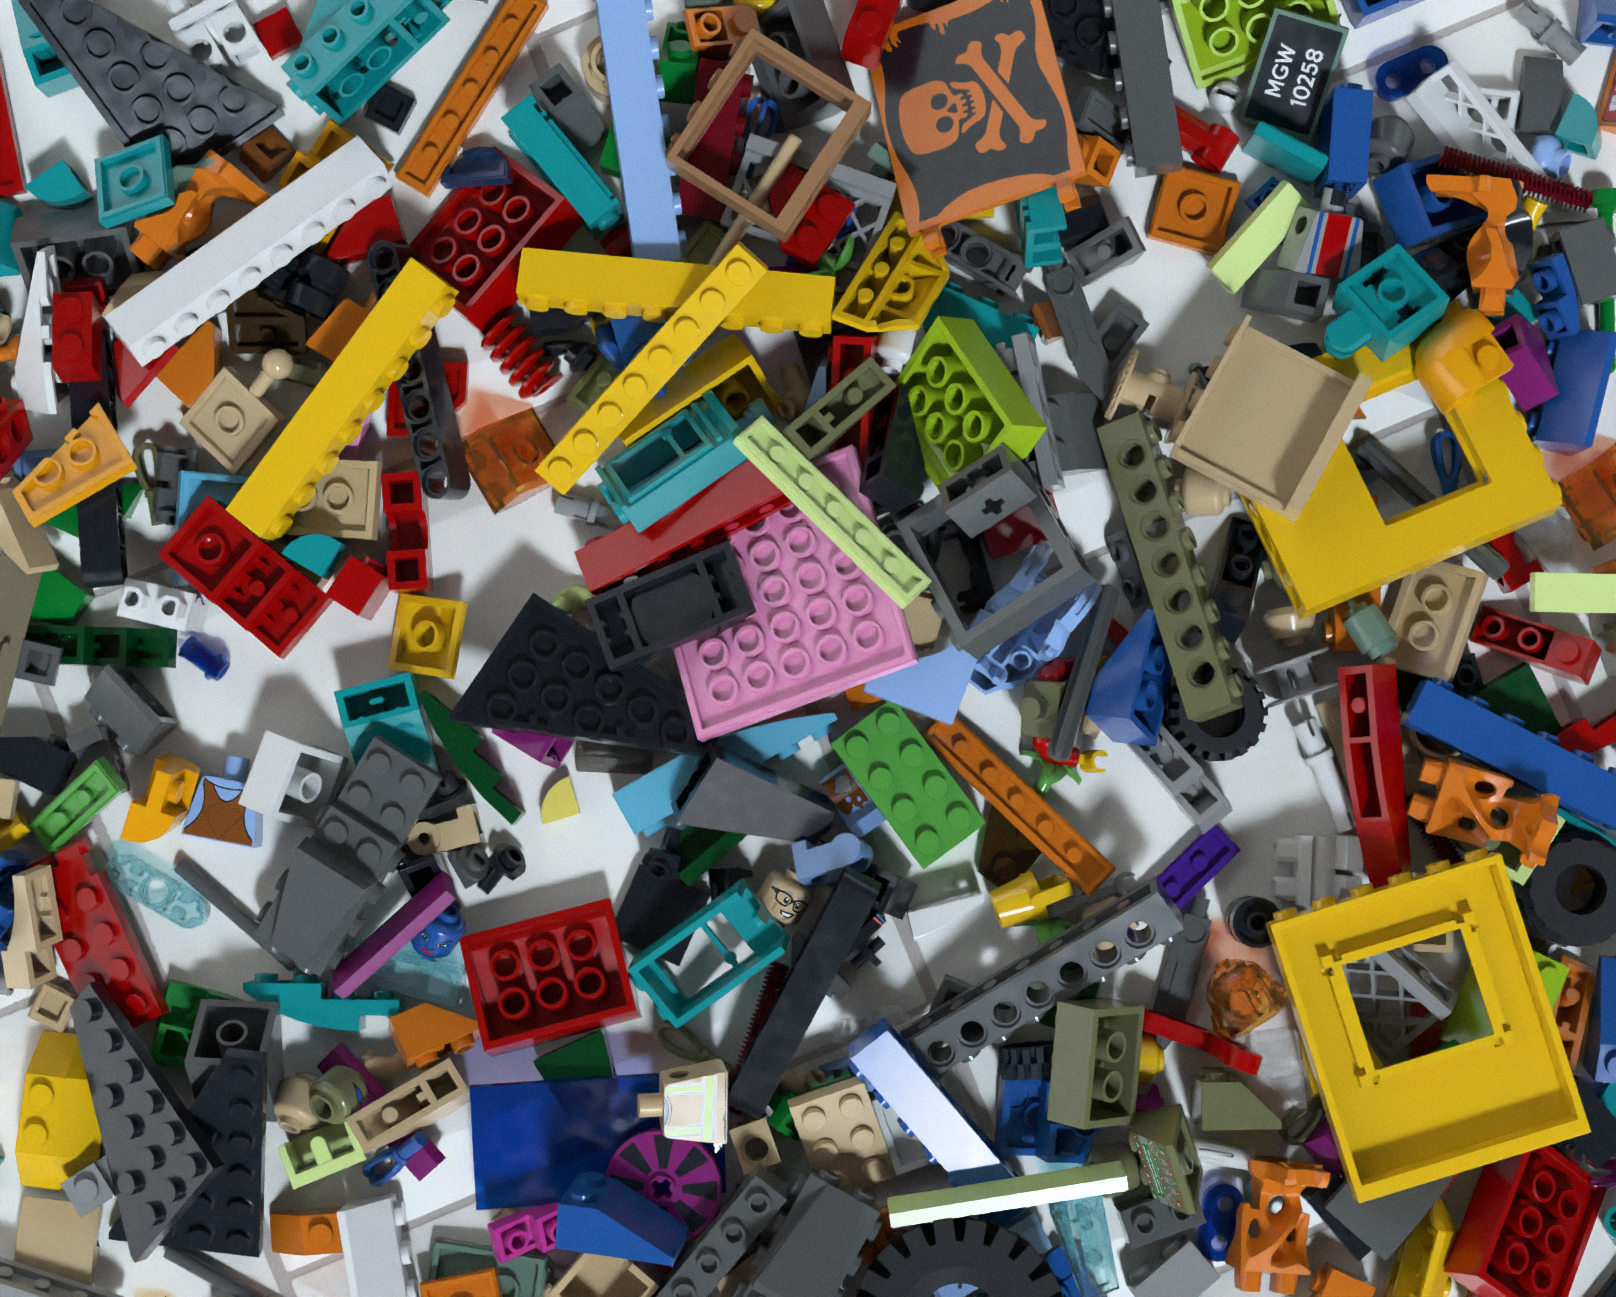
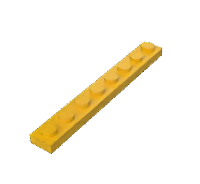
(652, 367)

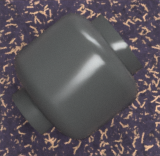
(1389, 143)

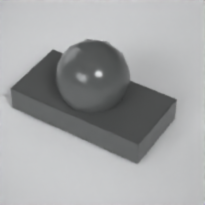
(1099, 116)

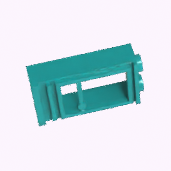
(563, 167)
(1038, 224)
(682, 480)
(751, 922)

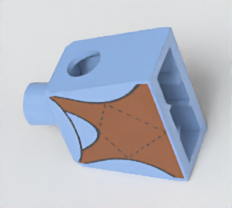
(216, 808)

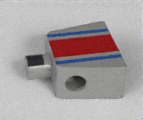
(1324, 239)

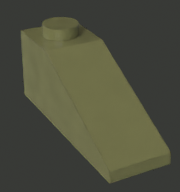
(839, 409)

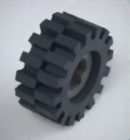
(1026, 1060)

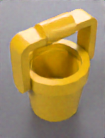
(1026, 898)

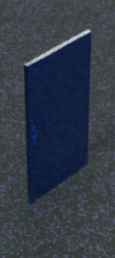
(545, 1132)

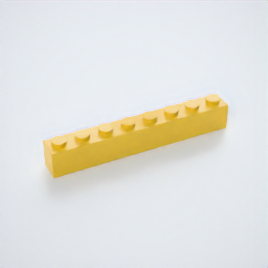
(659, 287)
(343, 400)

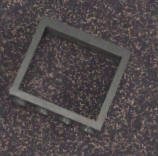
(1021, 611)

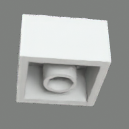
(292, 779)

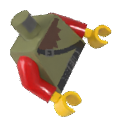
(1041, 707)

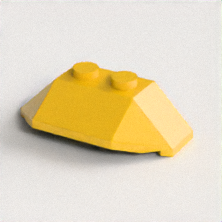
(894, 283)
(57, 1115)
(1423, 1256)

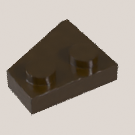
(265, 323)
(1004, 851)

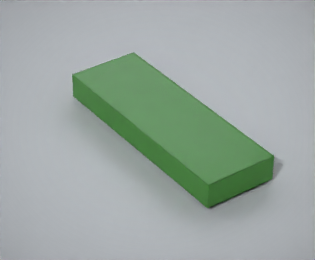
(77, 805)

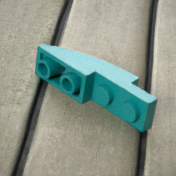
(309, 1002)

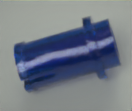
(204, 658)

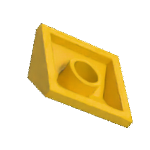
(427, 636)

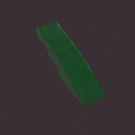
(110, 645)
(462, 745)

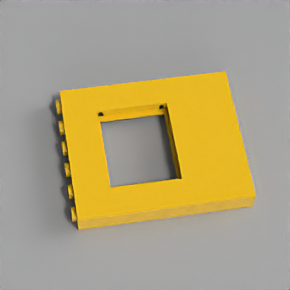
(1340, 538)
(1452, 1104)

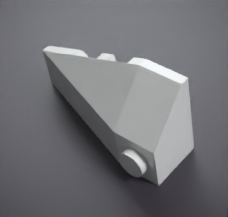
(34, 376)

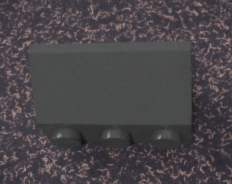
(808, 33)
(81, 246)

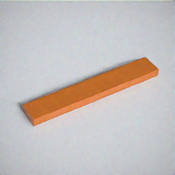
(470, 94)
(1020, 804)

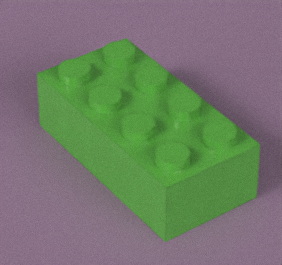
(908, 783)

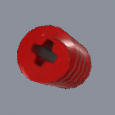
(519, 359)

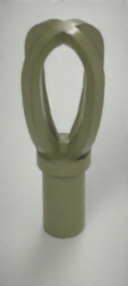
(141, 473)
(703, 1053)
(1311, 1126)

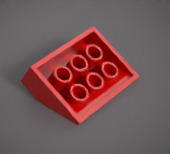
(480, 239)
(549, 977)
(1526, 1227)

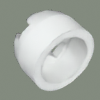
(1221, 103)

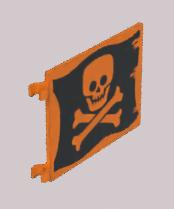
(975, 113)

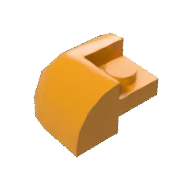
(1459, 359)
(165, 800)

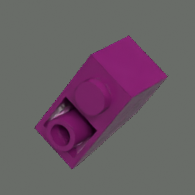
(1532, 375)

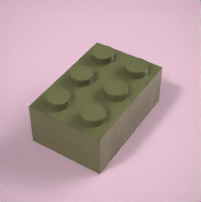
(1095, 1062)

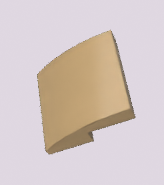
(58, 1239)

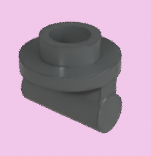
(469, 864)

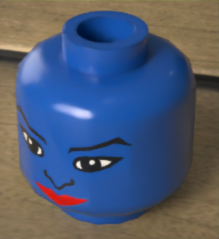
(441, 934)

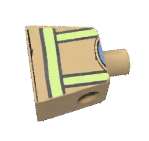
(690, 1102)

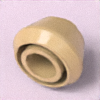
(1285, 626)

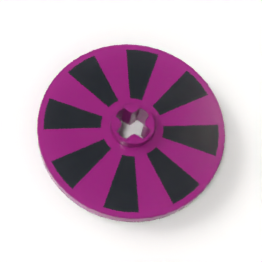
(687, 1164)

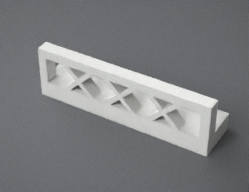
(1448, 119)

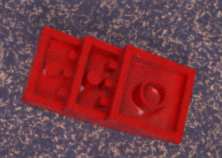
(245, 577)

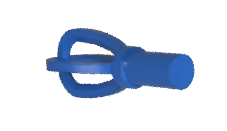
(766, 102)
(1448, 482)
(401, 1152)

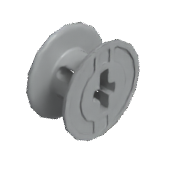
(1297, 677)

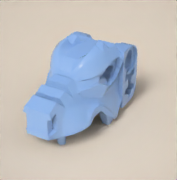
(1039, 642)

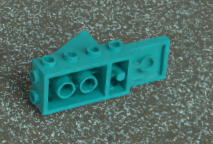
(357, 35)

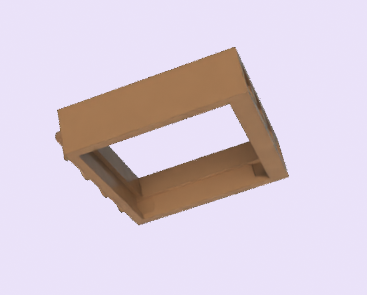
(721, 87)

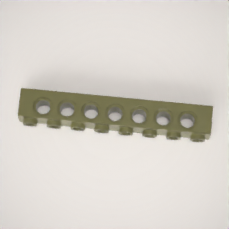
(1120, 443)

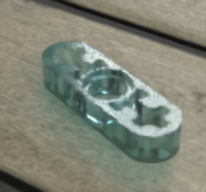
(177, 913)

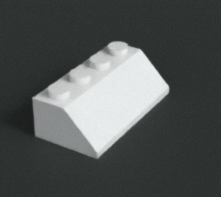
(376, 1248)

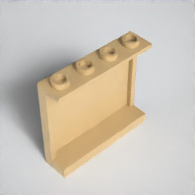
(1267, 420)

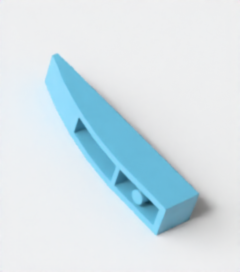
(650, 797)

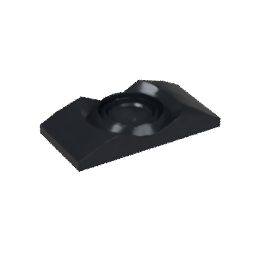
(671, 607)

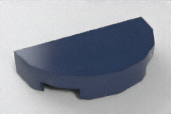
(478, 168)

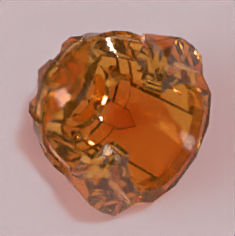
(1242, 997)

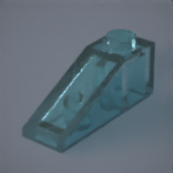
(421, 977)
(1086, 1243)

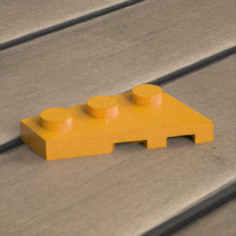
(77, 470)

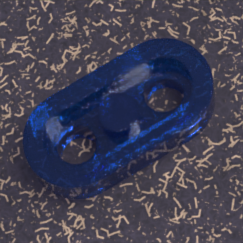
(1407, 72)
(1218, 1221)

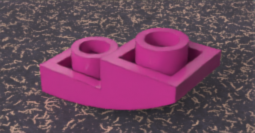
(524, 1231)

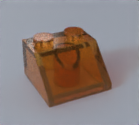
(504, 459)
(1591, 498)

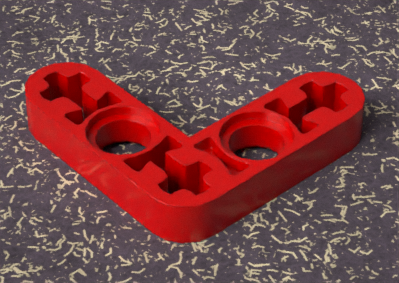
(1221, 1047)

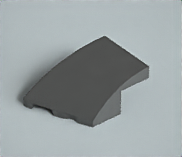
(1387, 1219)

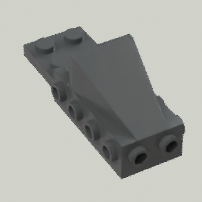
(347, 859)
(814, 1240)

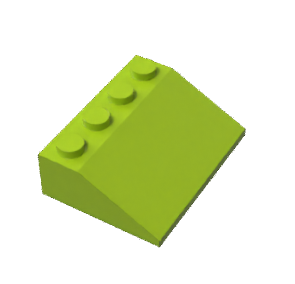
(1227, 35)
(965, 400)

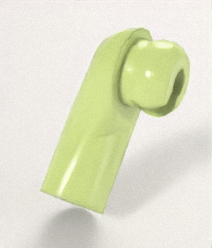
(572, 599)

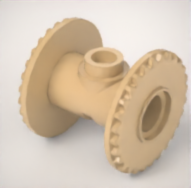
(1152, 392)

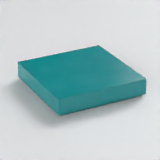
(1285, 154)
(134, 181)

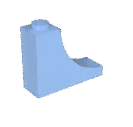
(931, 686)

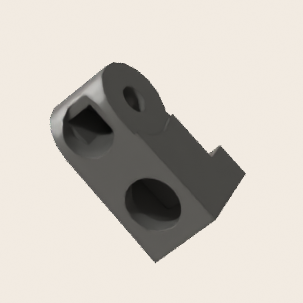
(94, 744)

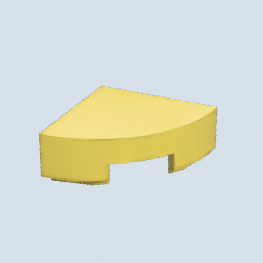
(560, 802)

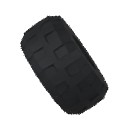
(1539, 900)

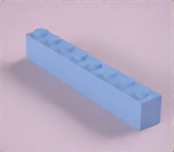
(640, 129)

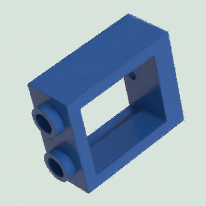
(1345, 139)

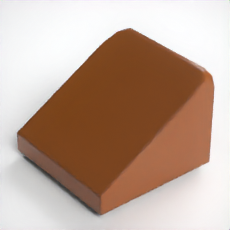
(266, 154)
(1046, 320)

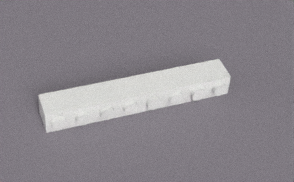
(249, 251)

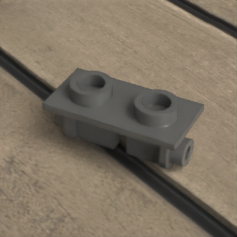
(168, 464)
(1124, 556)

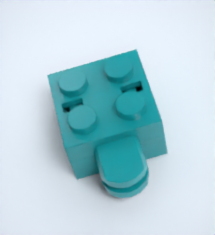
(1384, 307)

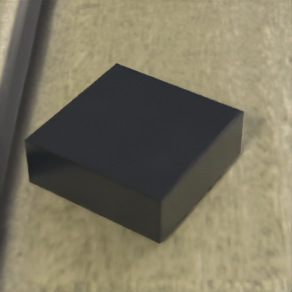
(390, 109)

